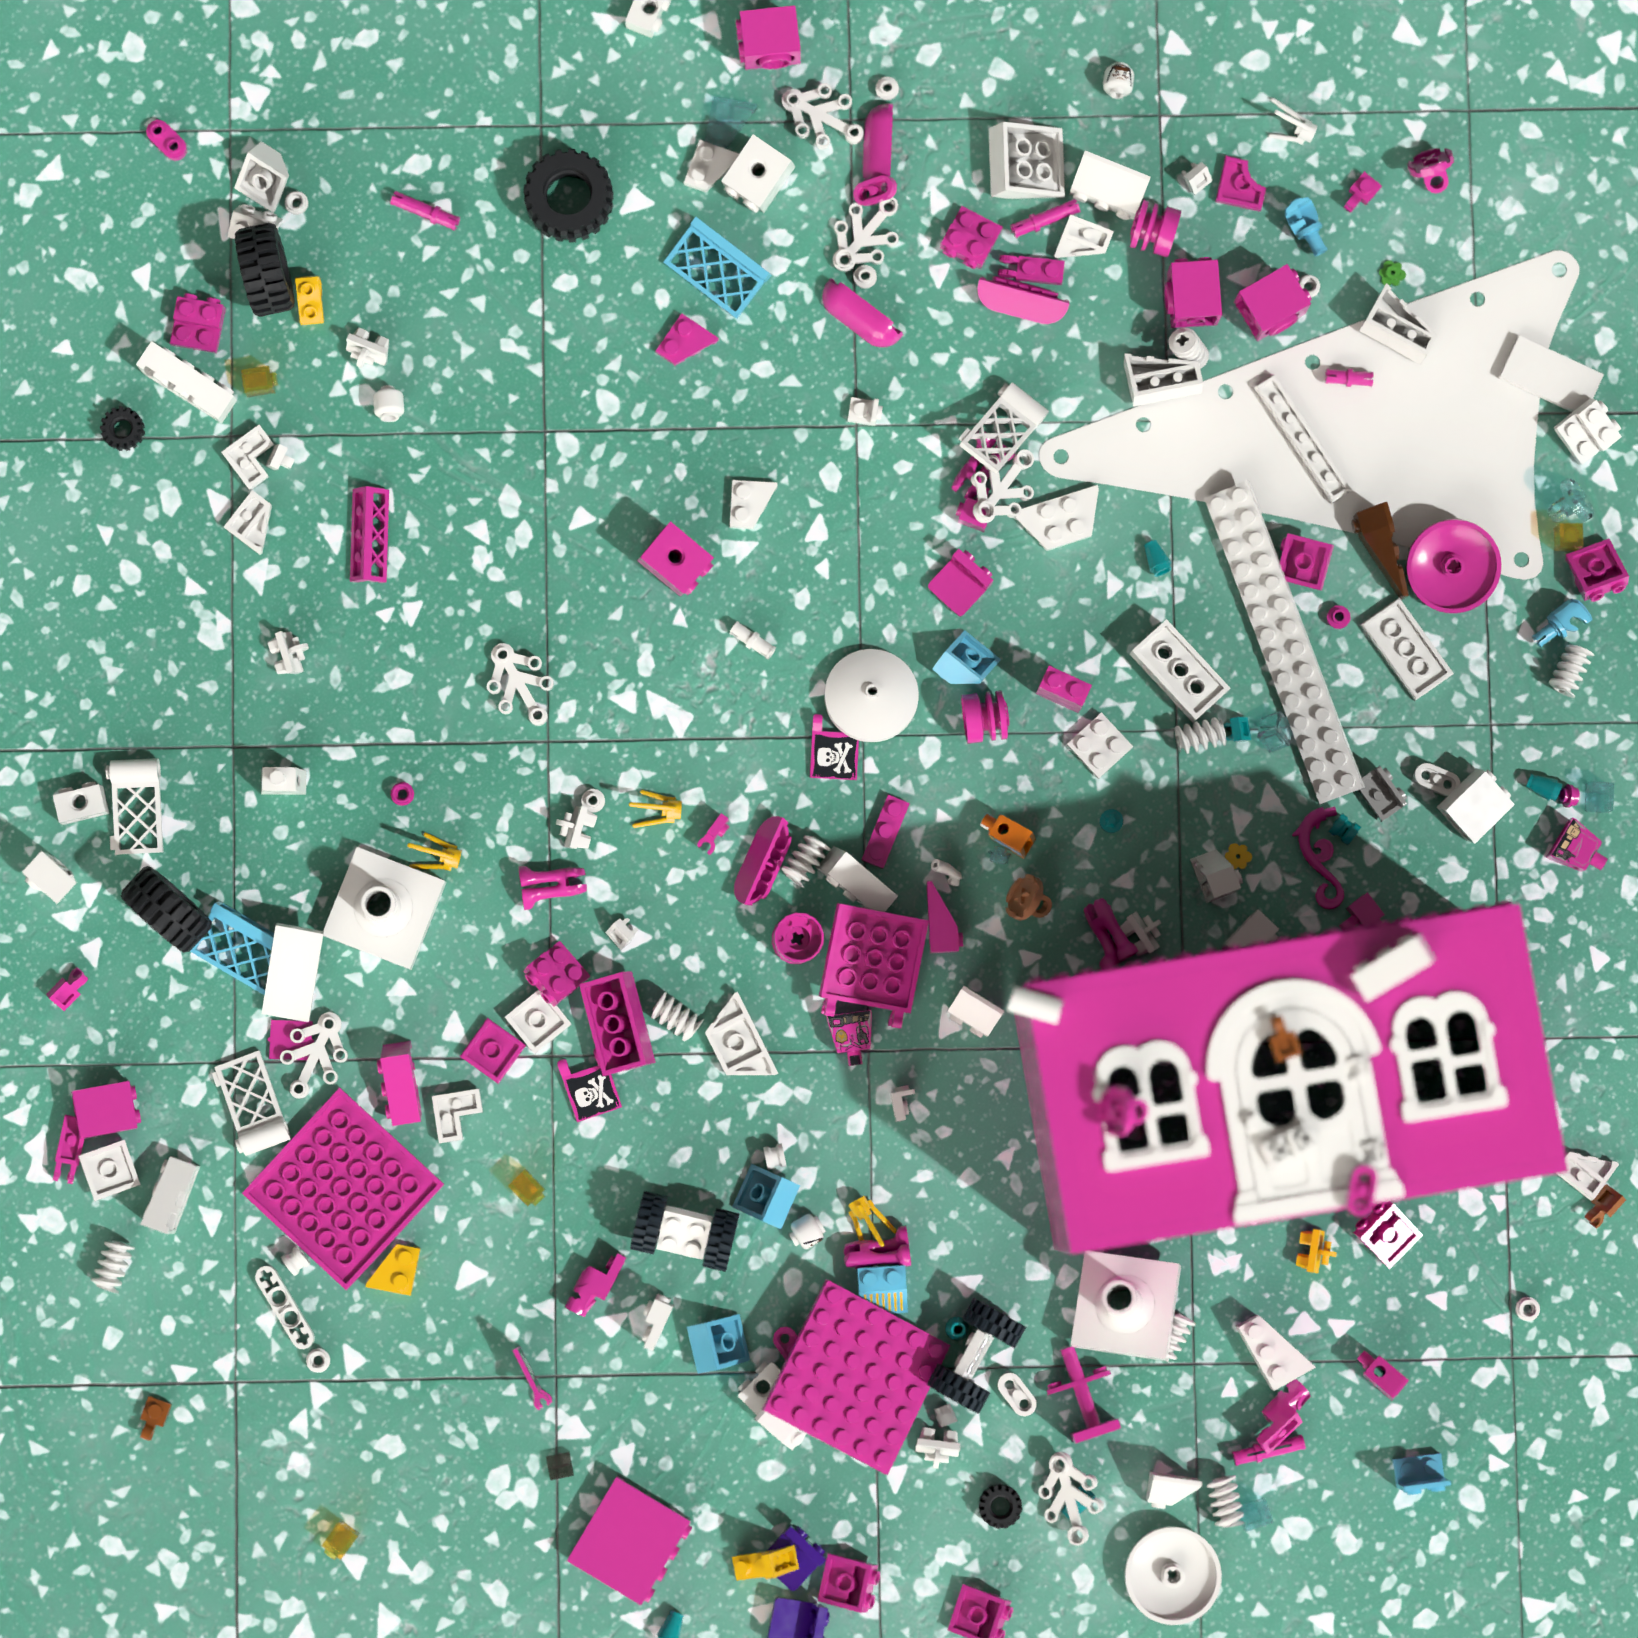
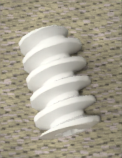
(1188, 346)
(1569, 669)
(1200, 735)
(805, 859)
(676, 1017)
(112, 1265)
(1179, 1327)
(1225, 1501)

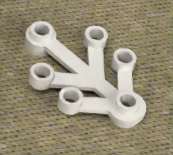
(820, 114)
(863, 237)
(1000, 489)
(518, 680)
(316, 1052)
(1069, 1494)

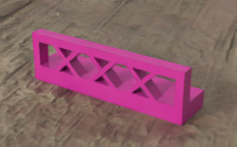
(364, 533)

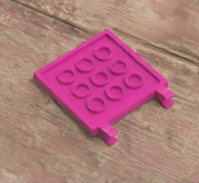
(873, 961)

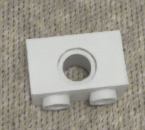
(646, 22)
(95, 803)
(749, 1393)

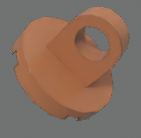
(1025, 898)

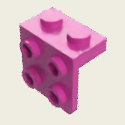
(961, 582)

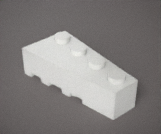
(186, 382)

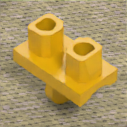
(1315, 1240)

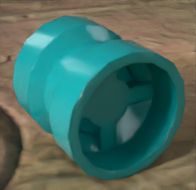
(1340, 825)

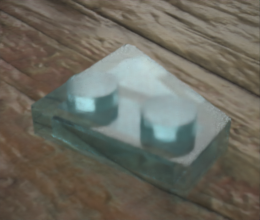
(727, 119)

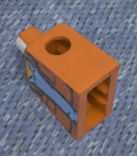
(1017, 839)

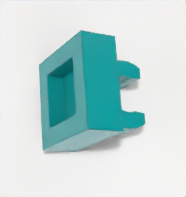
(1240, 729)

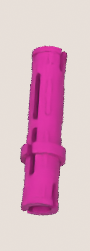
(434, 214)
(1044, 218)
(1240, 1456)

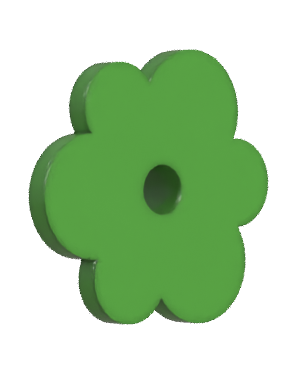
(1387, 277)

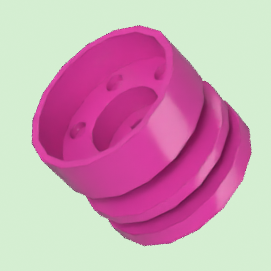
(1155, 228)
(984, 717)
(811, 940)

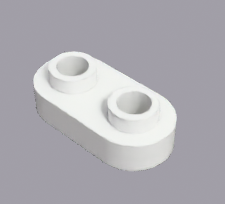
(1436, 779)
(1016, 1394)

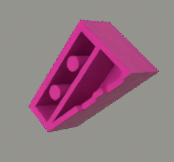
(399, 1083)

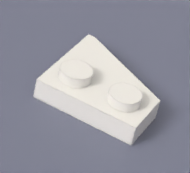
(708, 165)
(1082, 239)
(749, 502)
(251, 521)
(1587, 1173)

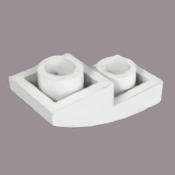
(1289, 1145)

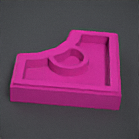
(1238, 187)

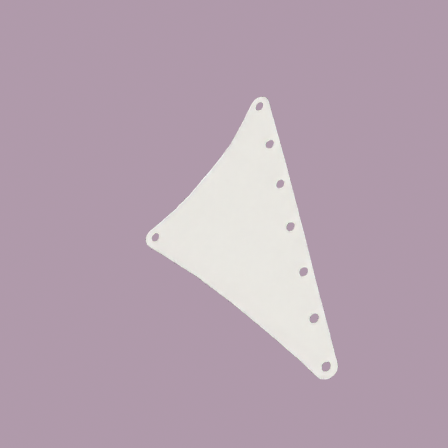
(1423, 437)

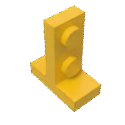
(765, 1563)

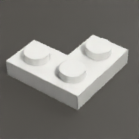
(243, 454)
(449, 1109)

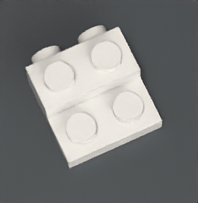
(1588, 430)
(657, 1314)

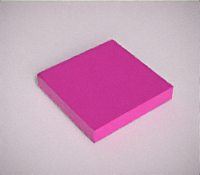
(493, 1050)

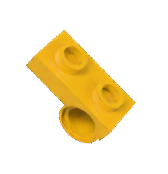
(309, 299)

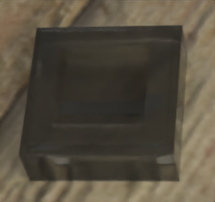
(560, 1465)

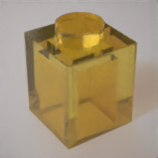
(259, 381)
(1568, 537)
(527, 1188)
(340, 1540)

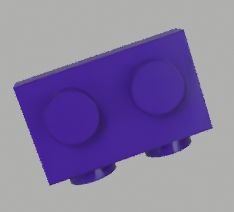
(808, 1555)
(797, 1619)

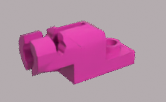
(594, 1284)
(1282, 1415)

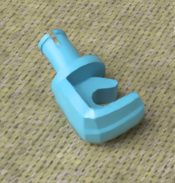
(1305, 224)
(1560, 621)

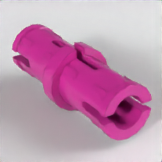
(1349, 377)

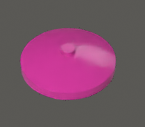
(1453, 566)

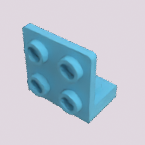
(1420, 1473)

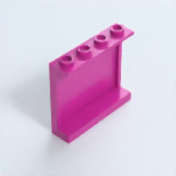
(630, 1541)

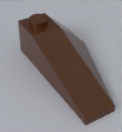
(1376, 533)

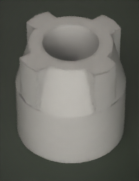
(945, 1415)

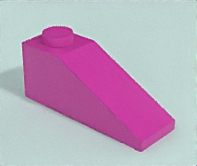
(942, 927)

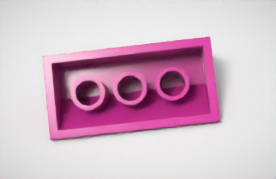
(617, 1023)

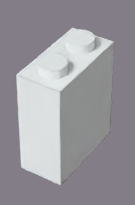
(1476, 805)

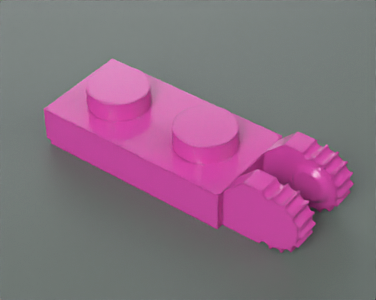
(1033, 269)
(68, 1148)

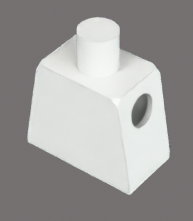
(283, 781)

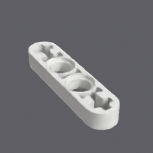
(288, 1305)

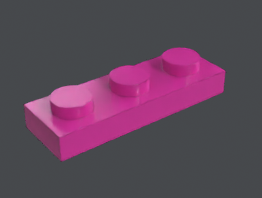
(885, 831)

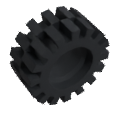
(115, 416)
(985, 1506)

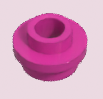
(1331, 617)
(395, 791)
(1569, 796)

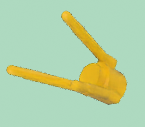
(670, 809)
(449, 856)
(861, 1209)

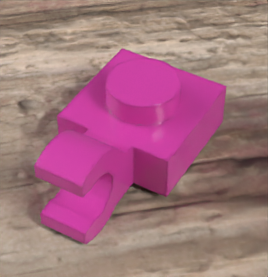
(1363, 191)
(718, 828)
(66, 992)

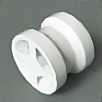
(774, 1156)
(295, 1260)

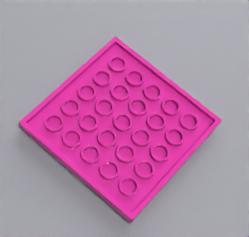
(343, 1188)
(855, 1377)

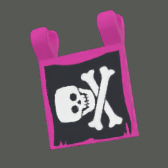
(832, 753)
(589, 1090)
(539, 1393)

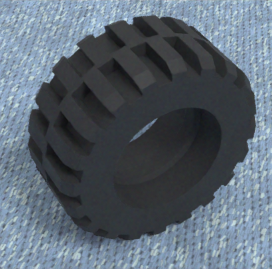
(568, 165)
(264, 269)
(166, 909)

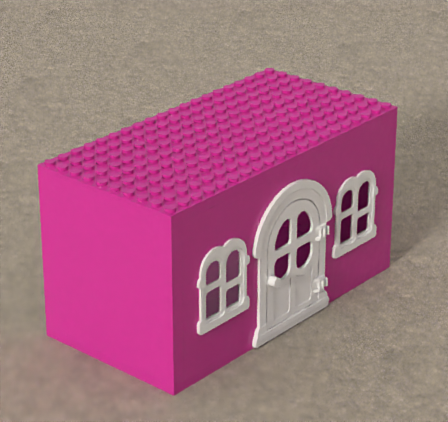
(1209, 1020)

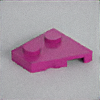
(685, 340)

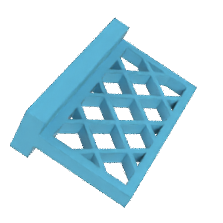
(730, 252)
(249, 929)

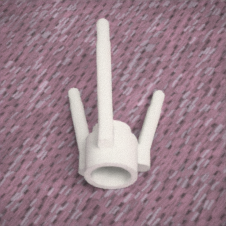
(1305, 128)

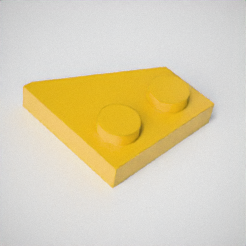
(396, 1271)

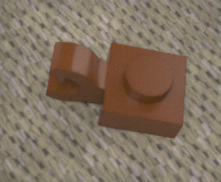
(1283, 1043)
(1607, 1203)
(155, 1414)

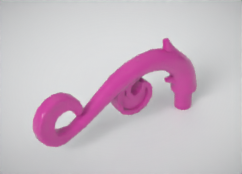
(1303, 832)

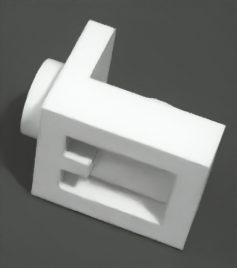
(864, 411)
(900, 1107)

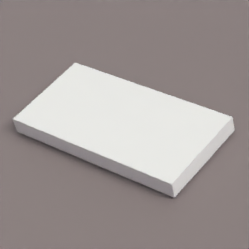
(1550, 375)
(1406, 649)
(292, 972)

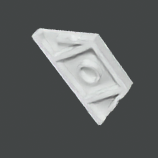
(1061, 519)
(738, 1042)

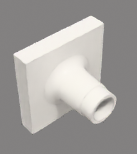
(413, 904)
(1145, 1324)

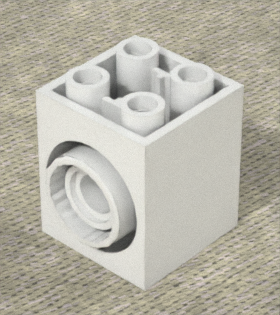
(757, 190)

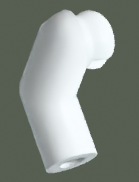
(947, 869)

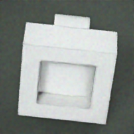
(1197, 177)
(279, 458)
(620, 933)

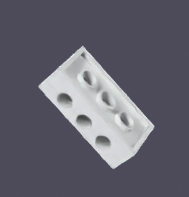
(1182, 655)

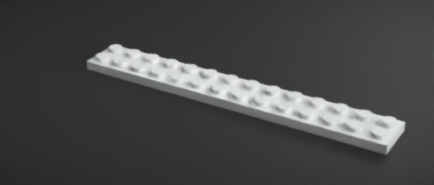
(1284, 642)

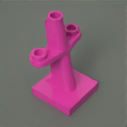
(1079, 1383)

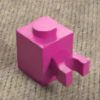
(967, 518)
(1362, 912)

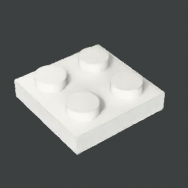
(1099, 745)
(537, 1021)
(109, 1170)

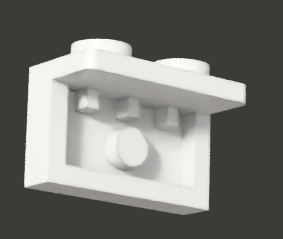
(247, 216)

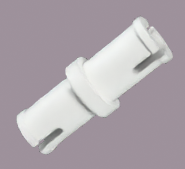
(752, 640)

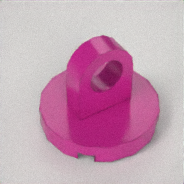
(1432, 164)
(1118, 1111)

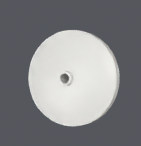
(866, 715)
(1177, 1598)

